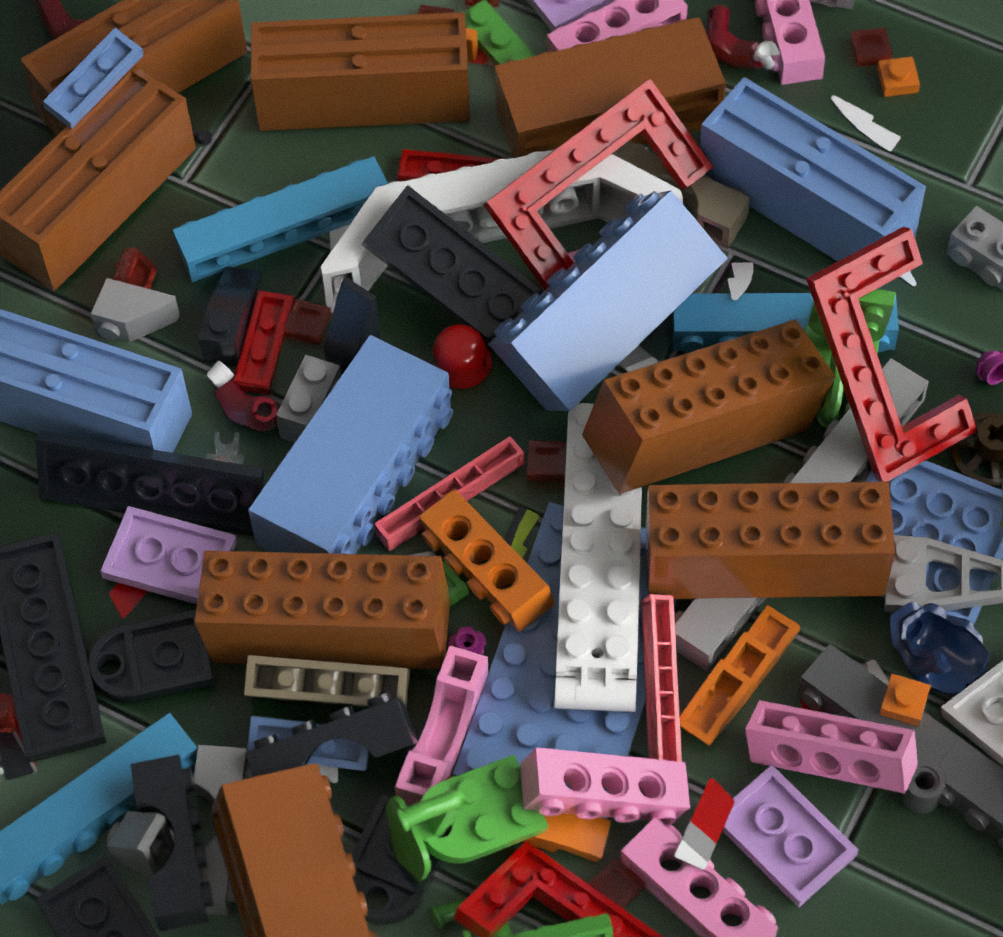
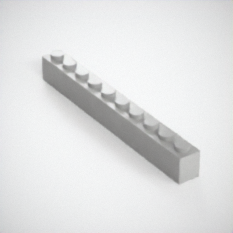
(713, 623)

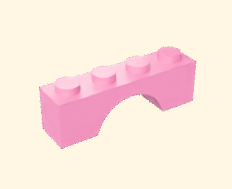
(447, 725)

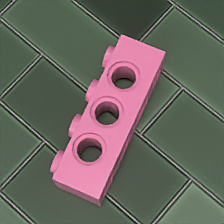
(616, 19)
(795, 34)
(832, 746)
(660, 780)
(673, 888)

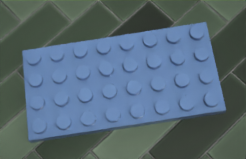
(519, 692)

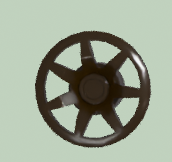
(987, 445)

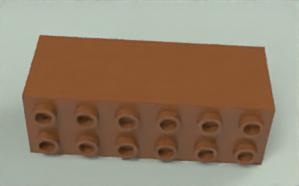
(178, 40)
(360, 71)
(562, 91)
(93, 177)
(707, 405)
(769, 540)
(324, 608)
(288, 857)

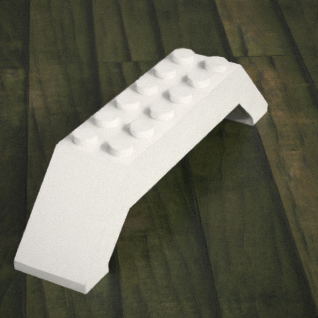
(461, 196)

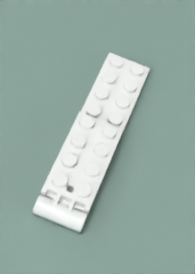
(597, 583)

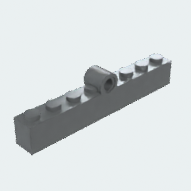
(946, 763)

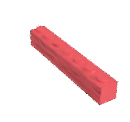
(467, 480)
(661, 678)

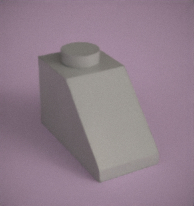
(131, 311)
(141, 842)

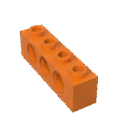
(456, 518)

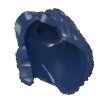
(938, 647)

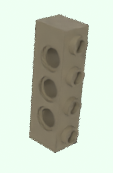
(322, 681)

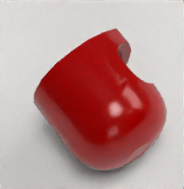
(462, 353)

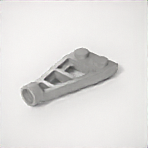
(908, 575)

